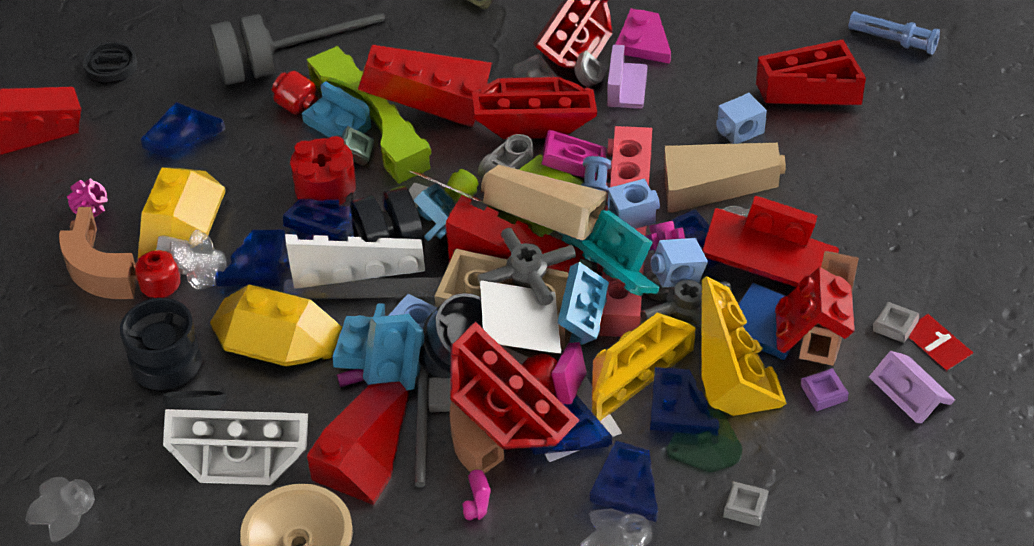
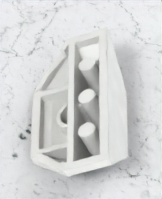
(235, 444)

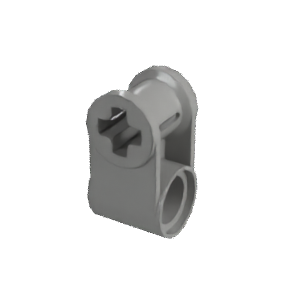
(512, 153)

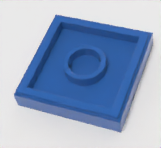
(759, 310)

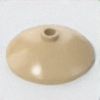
(296, 517)

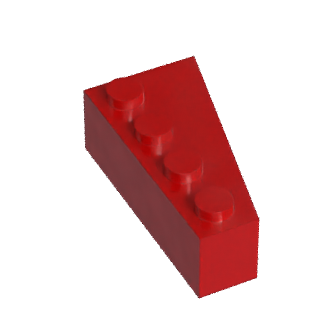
(481, 230)

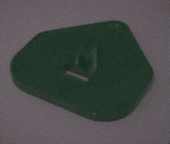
(700, 450)

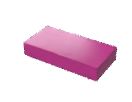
(569, 373)

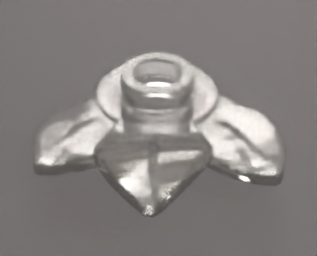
(199, 260)
(60, 506)
(618, 529)

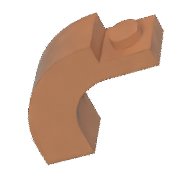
(95, 271)
(820, 343)
(472, 444)

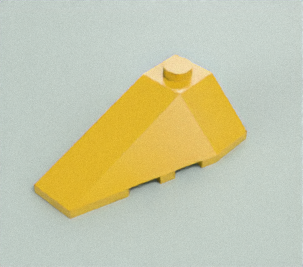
(730, 359)

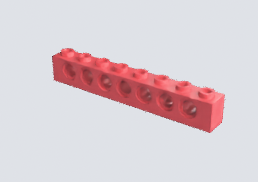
(630, 163)

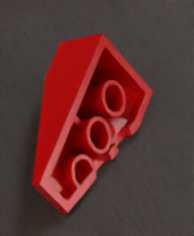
(361, 443)

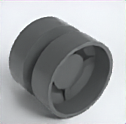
(250, 48)

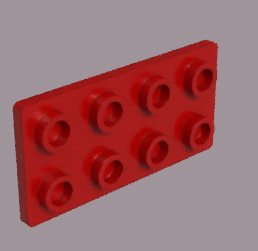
(767, 242)

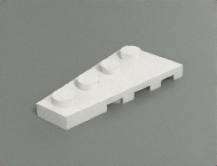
(332, 262)

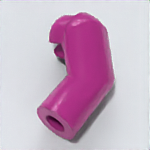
(481, 493)

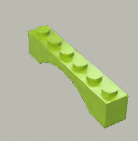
(400, 145)

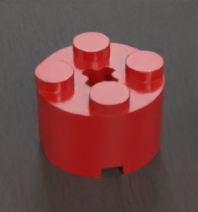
(323, 169)

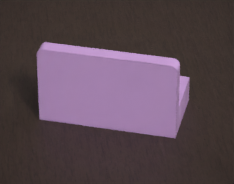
(625, 81)
(909, 386)

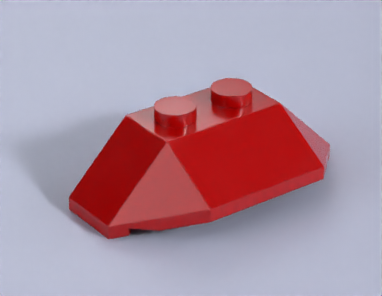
(573, 29)
(533, 106)
(504, 395)

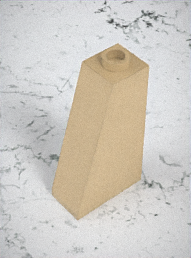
(719, 172)
(544, 200)

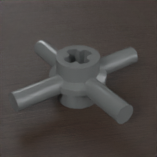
(527, 266)
(682, 303)

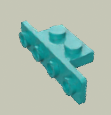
(618, 250)

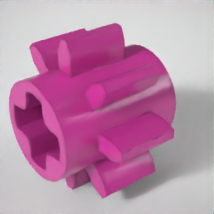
(87, 195)
(664, 231)

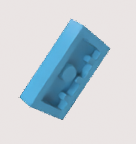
(336, 112)
(436, 206)
(583, 303)
(353, 340)
(393, 350)

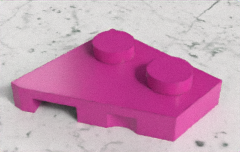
(644, 36)

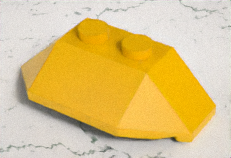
(178, 206)
(275, 327)
(632, 360)

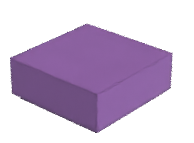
(824, 389)

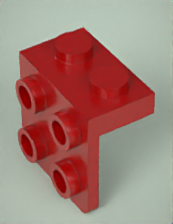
(816, 300)

